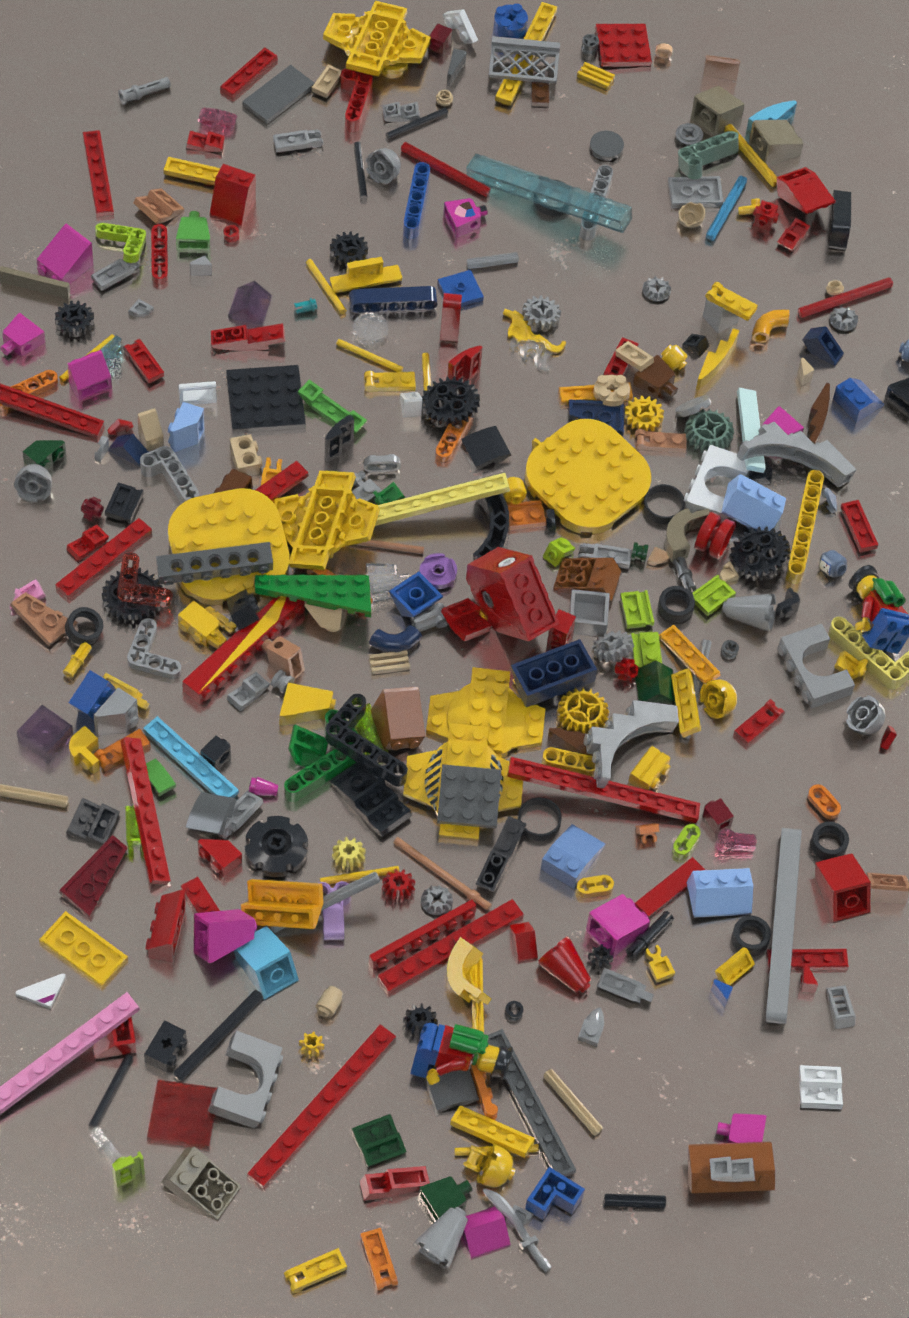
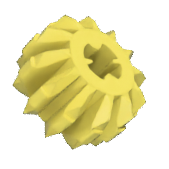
(356, 853)

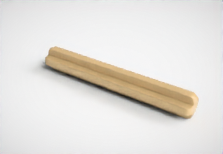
(33, 796)
(573, 1102)

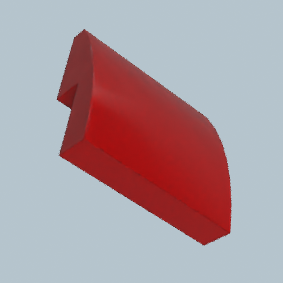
(465, 363)
(465, 619)

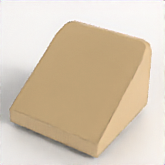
(805, 372)

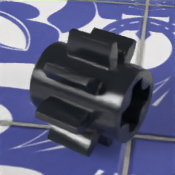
(600, 952)

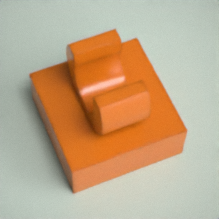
(647, 829)

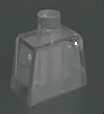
(383, 579)

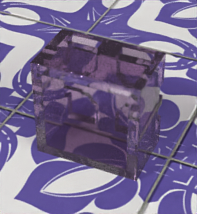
(45, 734)

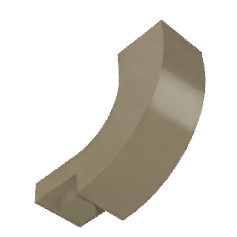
(682, 523)

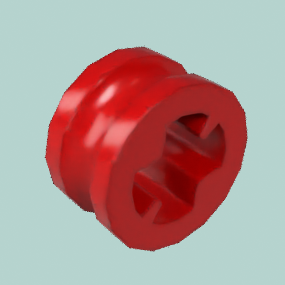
(231, 238)

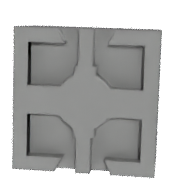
(590, 612)

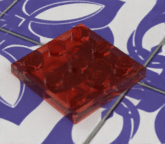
(181, 1114)

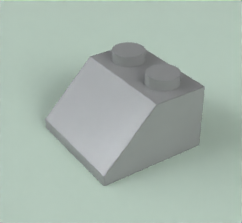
(116, 714)

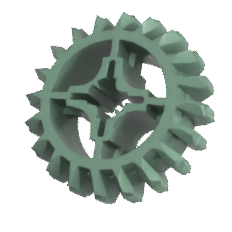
(712, 426)

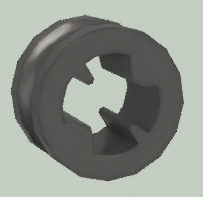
(727, 653)

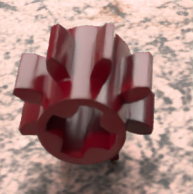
(92, 508)

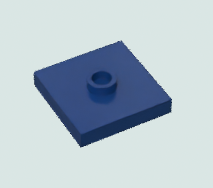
(463, 284)

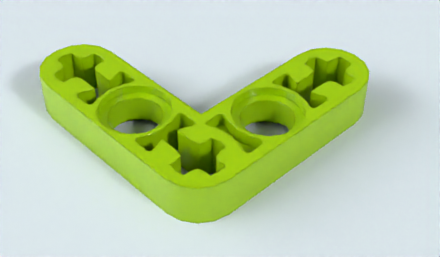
(124, 234)

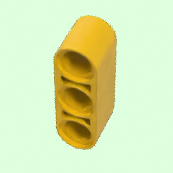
(562, 757)

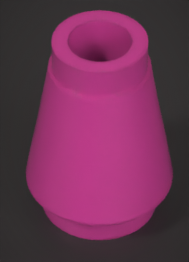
(262, 787)

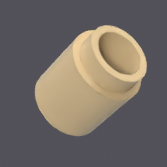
(329, 1001)

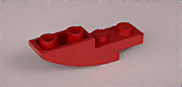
(244, 339)

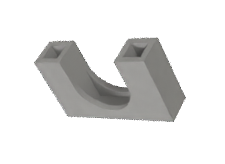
(814, 688)
(264, 1059)

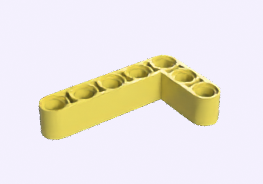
(856, 649)

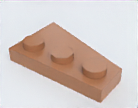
(43, 620)

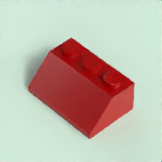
(166, 926)

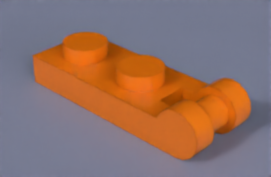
(115, 751)
(485, 1094)
(378, 1258)

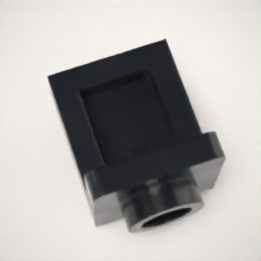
(789, 606)

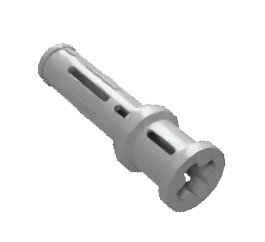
(137, 92)

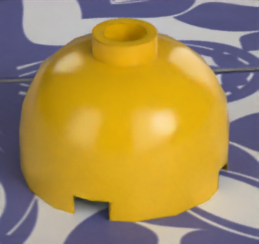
(718, 698)
(496, 1167)

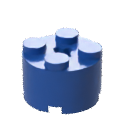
(510, 21)

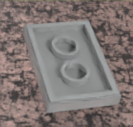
(703, 190)

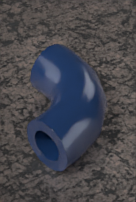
(395, 642)

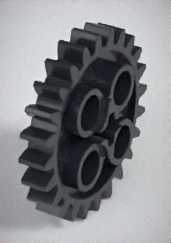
(450, 401)
(754, 552)
(122, 608)

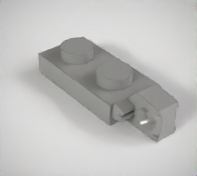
(113, 273)
(243, 809)
(623, 986)

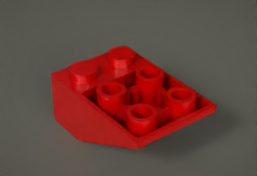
(804, 190)

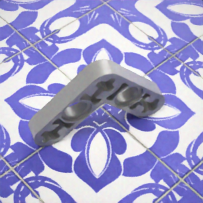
(145, 657)

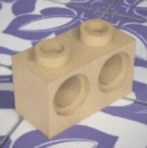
(242, 456)

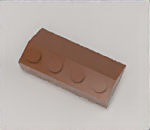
(699, 1166)

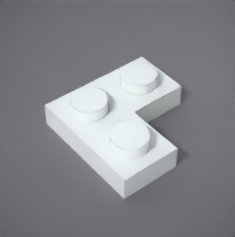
(459, 20)

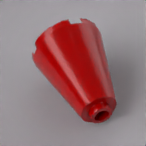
(566, 965)

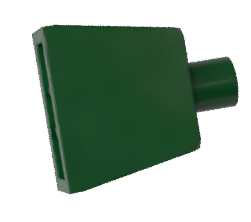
(443, 1195)

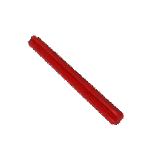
(446, 169)
(845, 297)

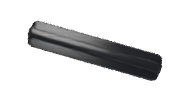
(635, 1200)

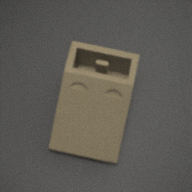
(201, 1182)

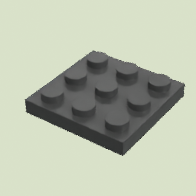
(469, 796)

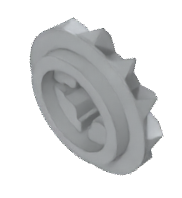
(687, 129)
(651, 292)
(850, 321)
(436, 908)

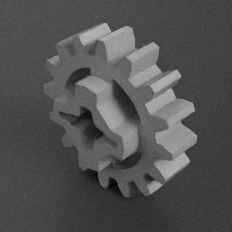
(541, 312)
(613, 646)

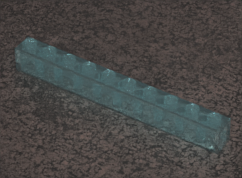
(550, 193)

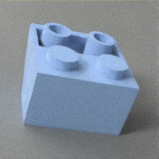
(187, 427)

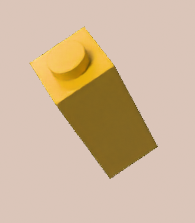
(305, 704)

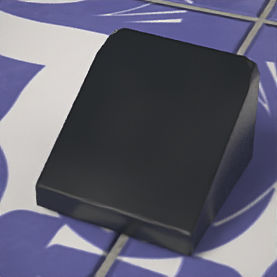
(696, 344)
(763, 478)

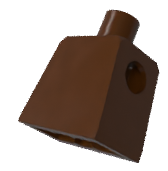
(656, 379)

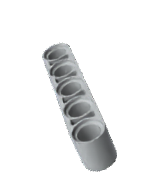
(600, 187)

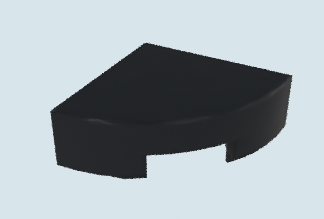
(550, 522)

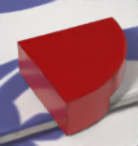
(119, 426)
(888, 737)

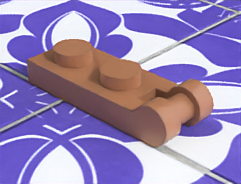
(660, 441)

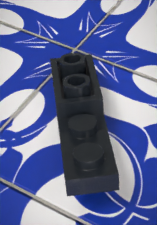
(501, 854)

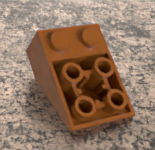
(588, 575)

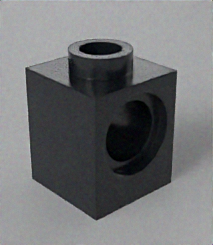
(216, 751)

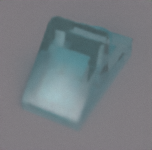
(112, 351)

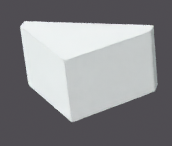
(411, 404)

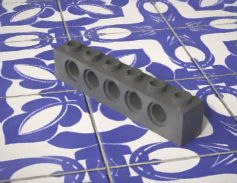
(205, 558)

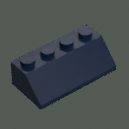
(553, 673)

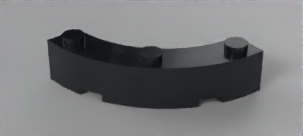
(498, 516)

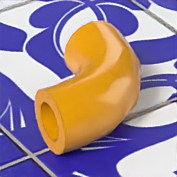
(767, 322)

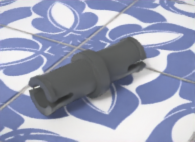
(684, 574)

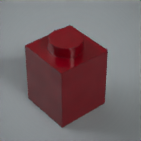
(440, 38)
(717, 815)

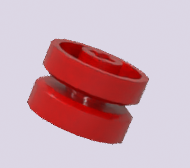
(714, 535)

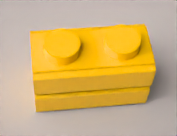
(649, 769)

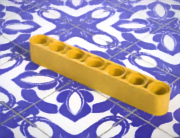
(812, 488)

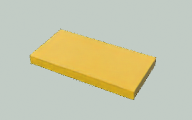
(83, 949)

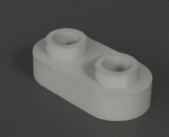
(384, 463)

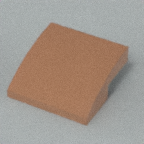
(158, 206)

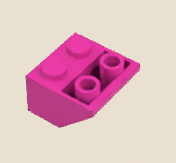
(89, 375)

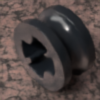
(518, 1007)

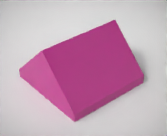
(485, 1232)

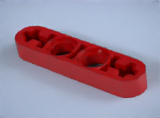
(159, 254)

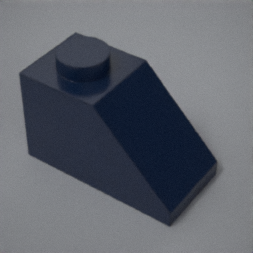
(823, 345)

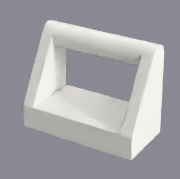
(197, 393)

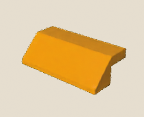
(284, 903)

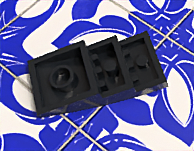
(371, 798)

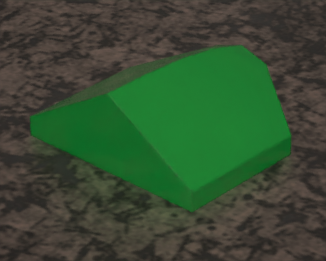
(306, 746)

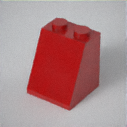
(233, 195)
(844, 887)

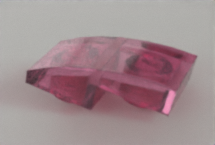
(212, 116)

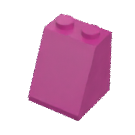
(66, 256)
(617, 924)
(221, 933)

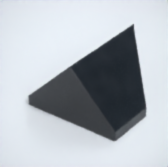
(899, 394)

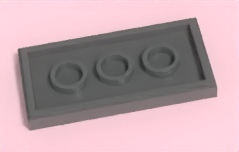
(278, 94)

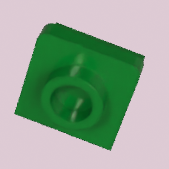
(389, 494)

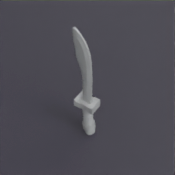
(528, 1242)

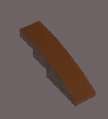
(818, 414)

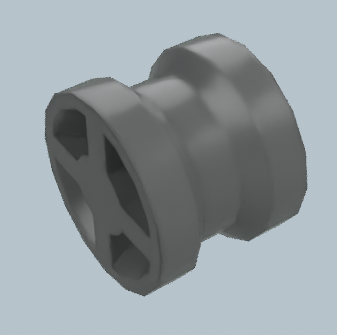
(590, 44)

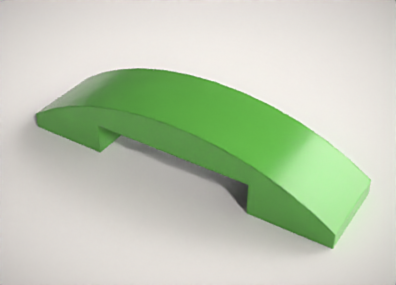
(326, 407)

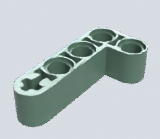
(706, 151)

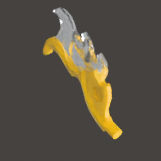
(528, 343)

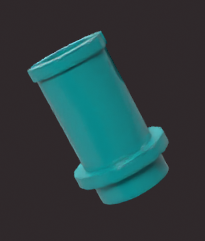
(309, 305)

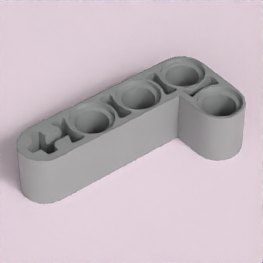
(165, 461)

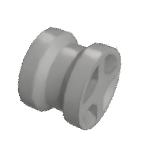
(281, 680)

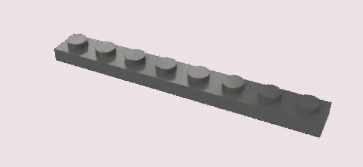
(534, 1111)

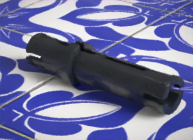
(644, 940)

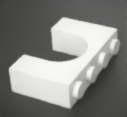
(715, 463)

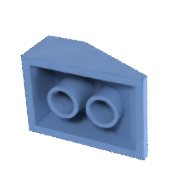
(571, 856)

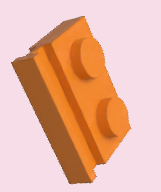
(526, 515)

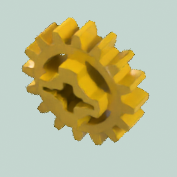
(644, 413)

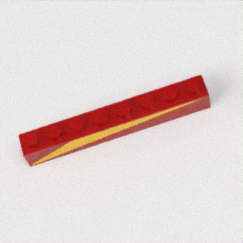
(241, 648)

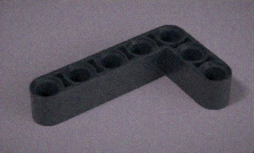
(362, 745)

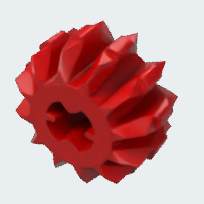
(398, 878)

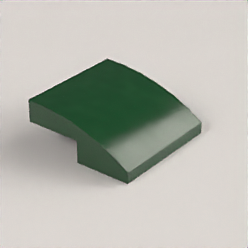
(378, 1140)

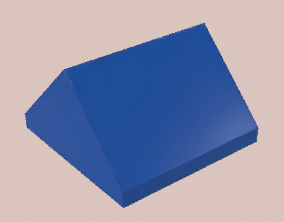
(414, 595)

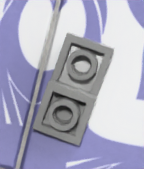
(396, 113)

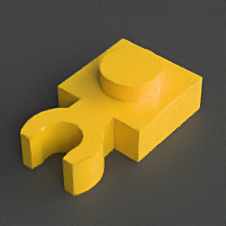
(659, 966)

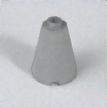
(752, 610)
(443, 1237)

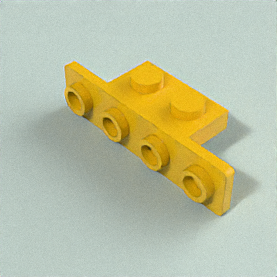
(365, 274)

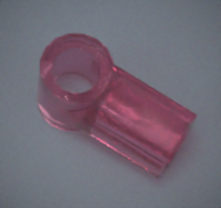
(737, 841)

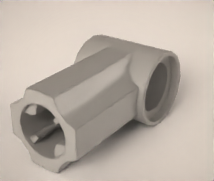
(430, 618)

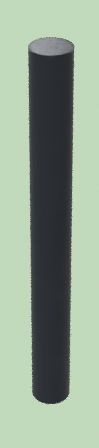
(416, 123)
(360, 170)
(110, 1091)

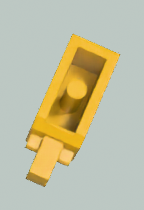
(201, 625)

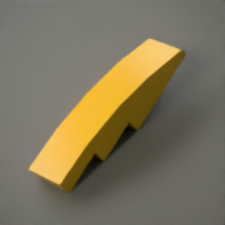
(715, 361)

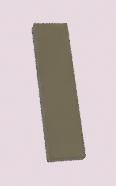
(34, 282)

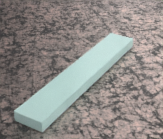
(750, 425)

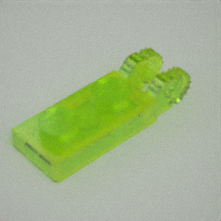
(132, 831)

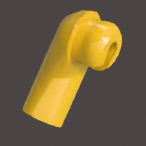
(746, 210)

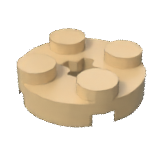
(617, 383)

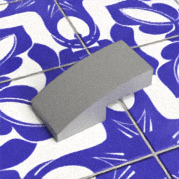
(249, 691)
(732, 1170)

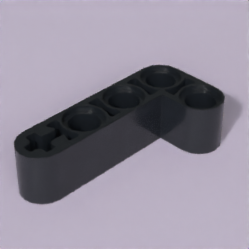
(840, 220)

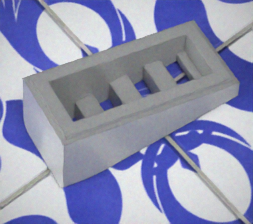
(845, 1018)

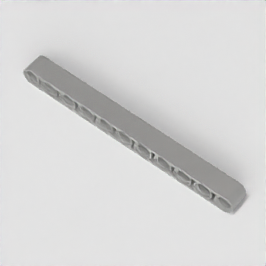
(783, 926)

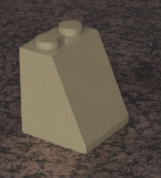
(716, 109)
(775, 141)

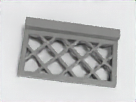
(524, 48)

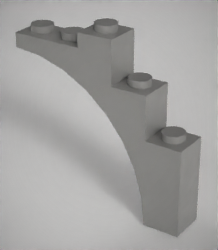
(799, 448)
(639, 719)

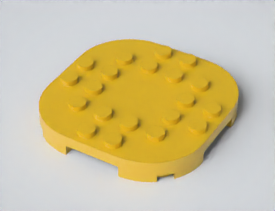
(587, 475)
(227, 521)

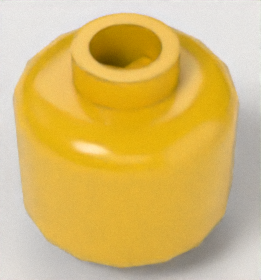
(674, 357)
(517, 491)

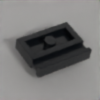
(124, 502)

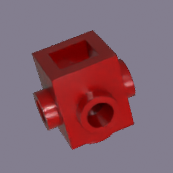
(765, 215)

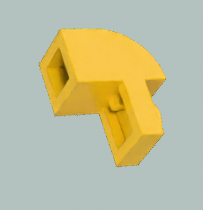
(81, 747)

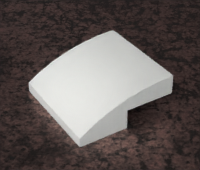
(820, 1087)

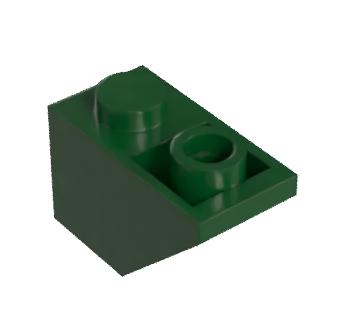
(44, 452)

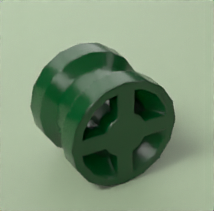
(639, 552)

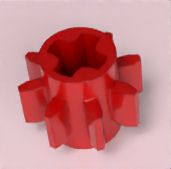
(626, 669)

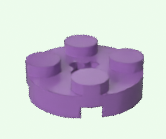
(447, 565)

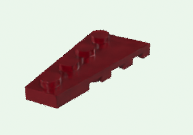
(91, 880)

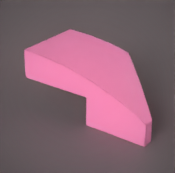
(32, 588)

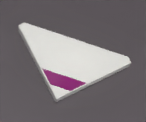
(43, 992)

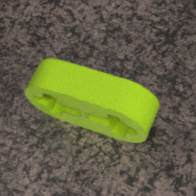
(682, 839)

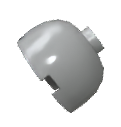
(383, 165)
(33, 483)
(866, 715)

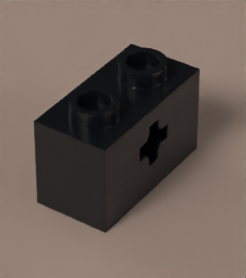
(243, 609)
(166, 1036)

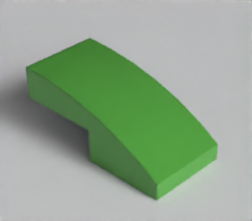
(159, 777)

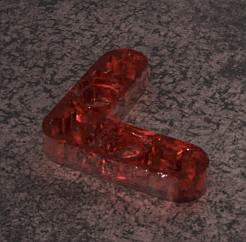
(131, 586)

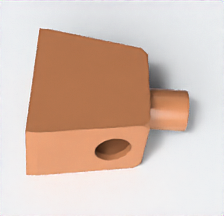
(284, 656)

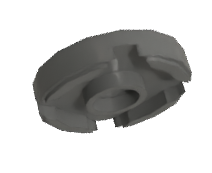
(606, 145)

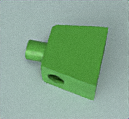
(193, 233)

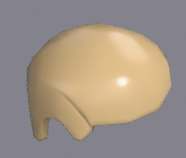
(691, 215)

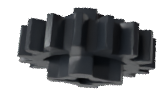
(348, 248)
(74, 318)

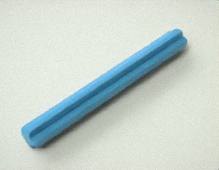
(726, 208)

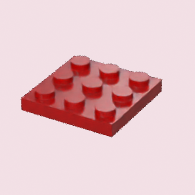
(623, 45)

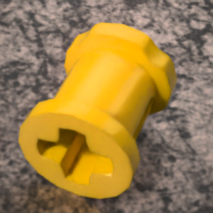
(475, 1158)

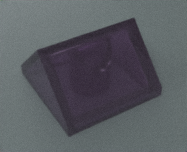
(250, 303)

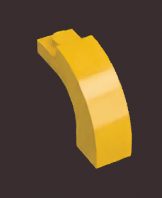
(460, 971)

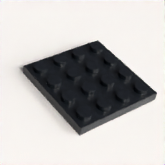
(265, 399)

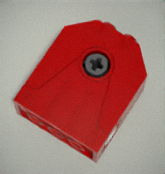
(511, 593)

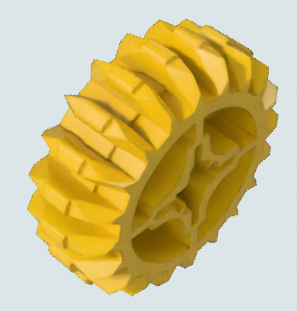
(589, 704)

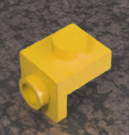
(852, 665)

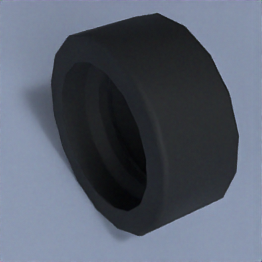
(87, 613)
(675, 616)
(834, 828)
(755, 922)

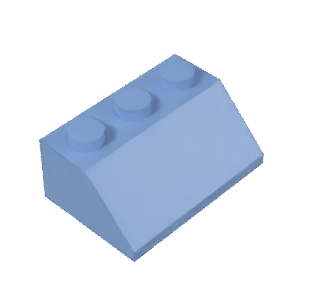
(752, 503)
(721, 892)

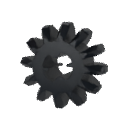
(414, 1017)

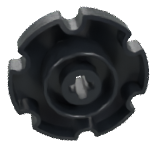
(276, 846)

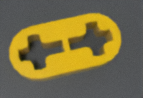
(595, 887)

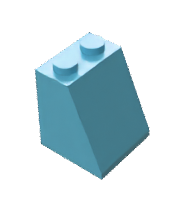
(267, 962)

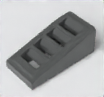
(456, 64)

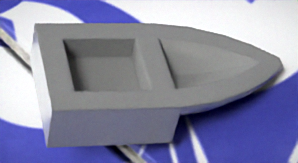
(592, 1027)

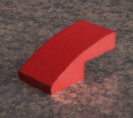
(208, 143)
(794, 234)
(88, 543)

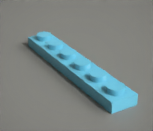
(189, 759)

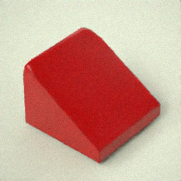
(808, 982)

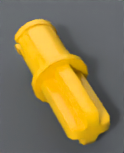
(77, 660)

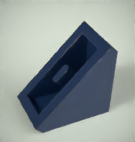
(128, 448)

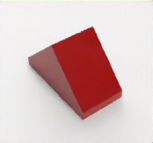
(524, 941)

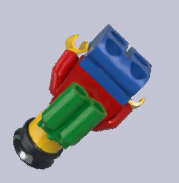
(883, 608)
(454, 1049)

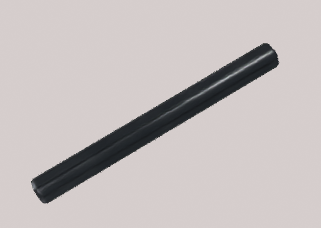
(218, 1035)

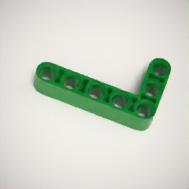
(314, 770)

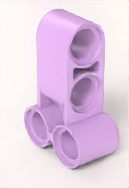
(334, 916)

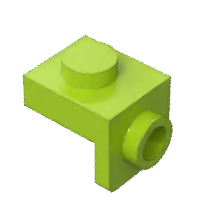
(558, 550)

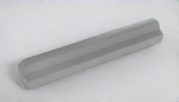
(493, 260)

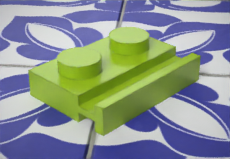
(712, 595)
(636, 609)
(646, 648)
(127, 1168)

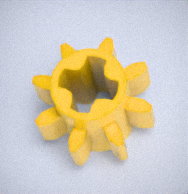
(311, 1050)

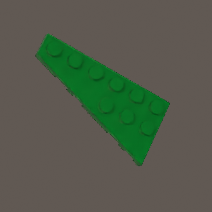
(324, 591)

